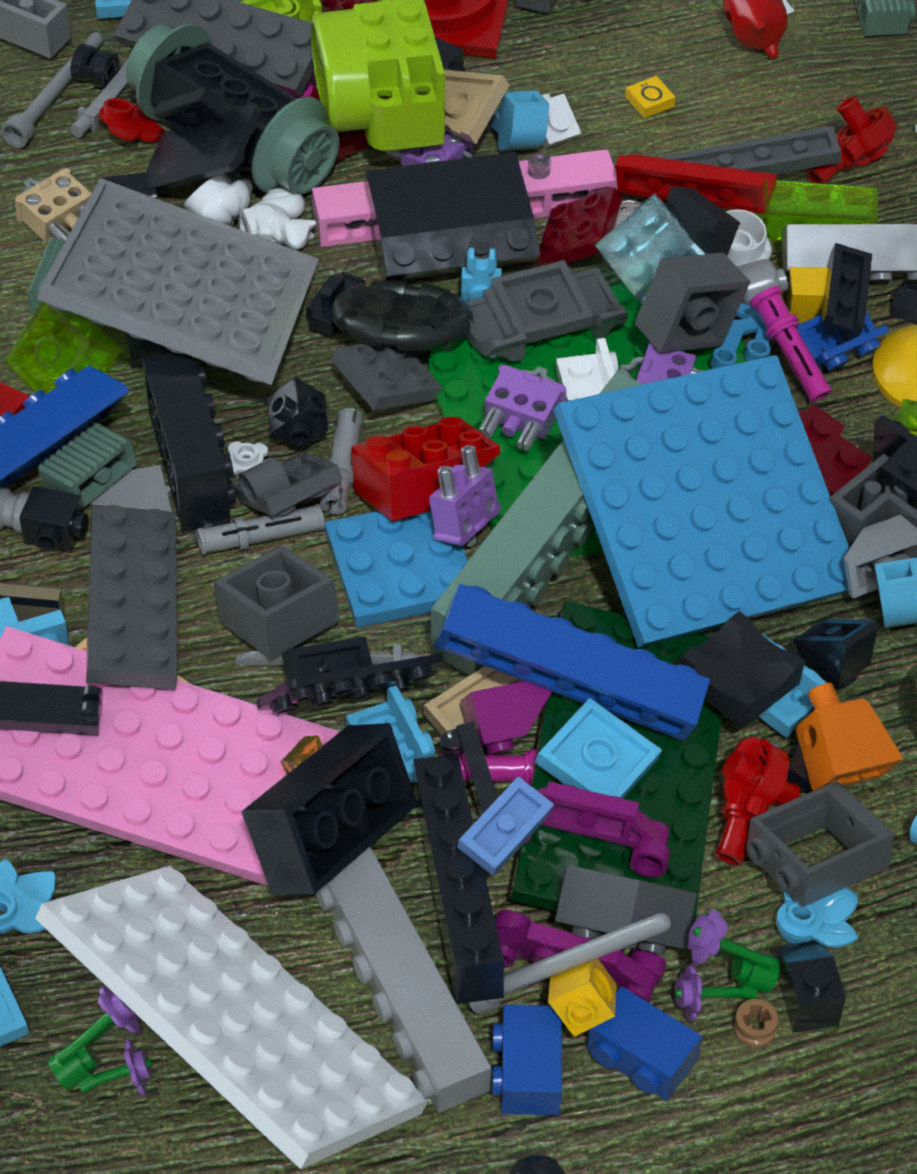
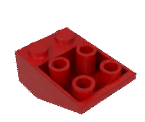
(401, 469)

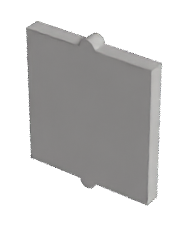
(139, 490)

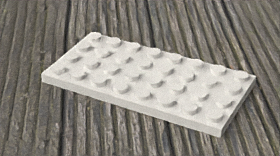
(234, 1014)

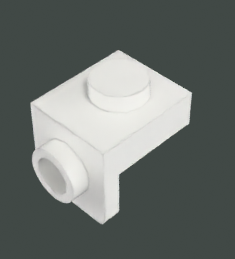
(561, 122)

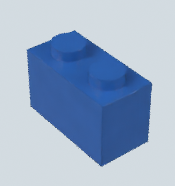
(645, 1045)
(530, 1060)

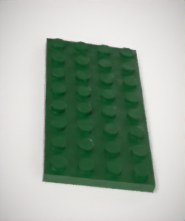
(671, 791)

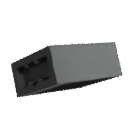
(845, 817)

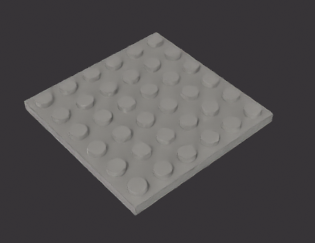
(180, 281)

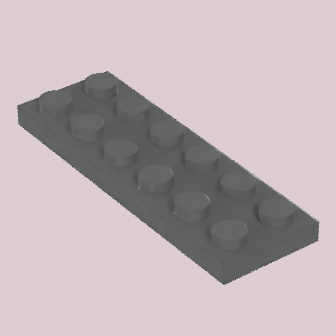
(256, 37)
(132, 598)

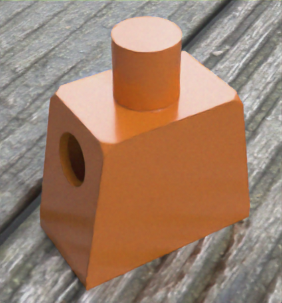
(844, 741)

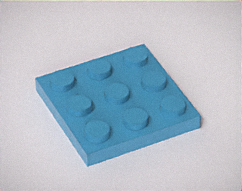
(390, 565)

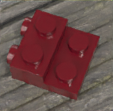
(835, 455)

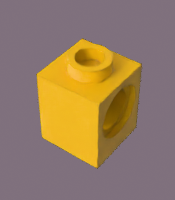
(583, 996)

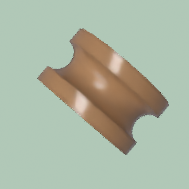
(750, 1036)

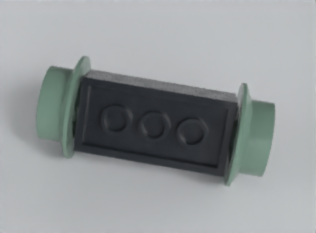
(292, 139)

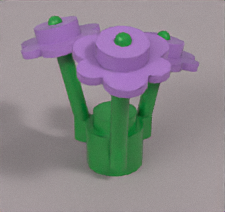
(750, 968)
(76, 1061)

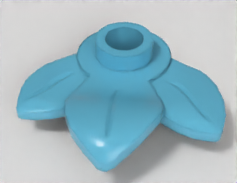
(22, 898)
(820, 921)

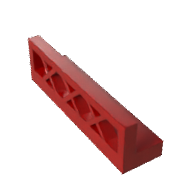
(722, 185)

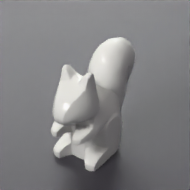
(277, 219)

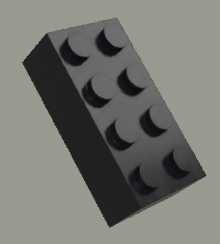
(189, 440)
(330, 809)

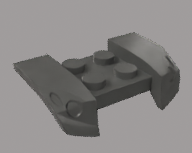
(541, 306)

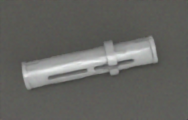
(345, 436)
(260, 529)

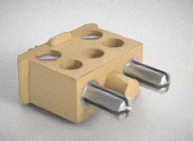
(52, 204)

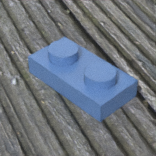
(505, 826)

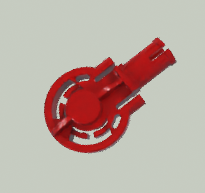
(860, 140)
(752, 783)

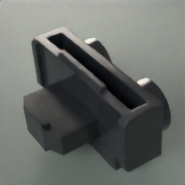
(320, 307)

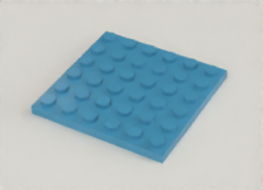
(705, 498)

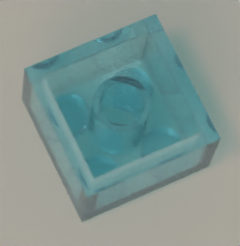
(641, 242)

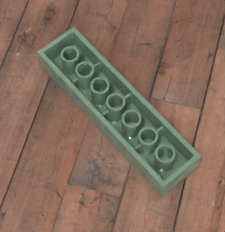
(528, 541)

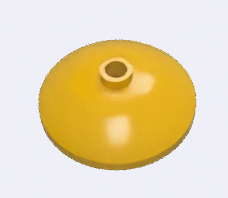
(896, 365)

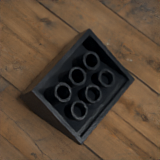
(440, 209)

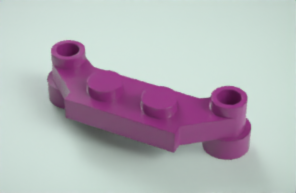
(610, 820)
(534, 941)

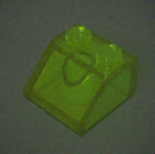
(56, 343)

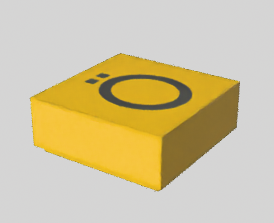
(650, 97)

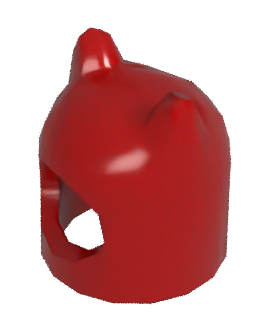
(757, 23)

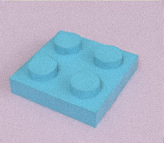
(598, 752)

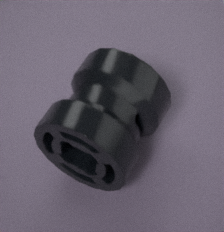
(93, 65)

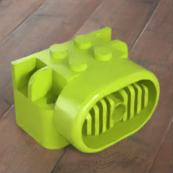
(381, 73)

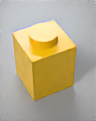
(806, 291)

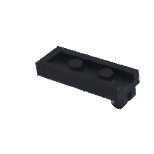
(846, 291)
(50, 708)
(467, 743)

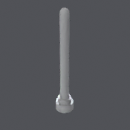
(20, 127)
(577, 956)

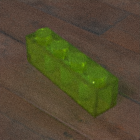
(818, 204)

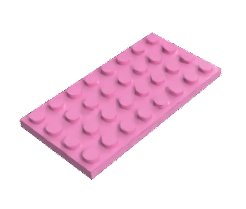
(160, 771)

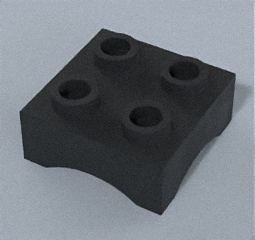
(704, 220)
(744, 670)

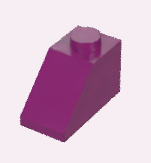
(504, 713)

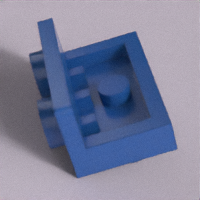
(831, 351)

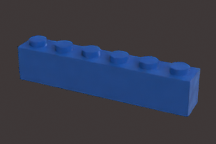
(572, 661)

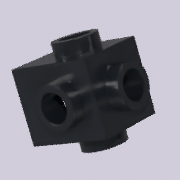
(297, 414)

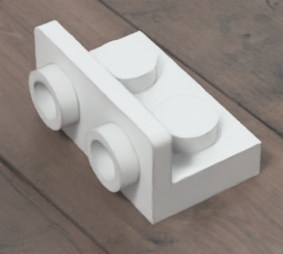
(587, 373)

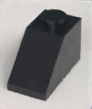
(838, 649)
(809, 985)

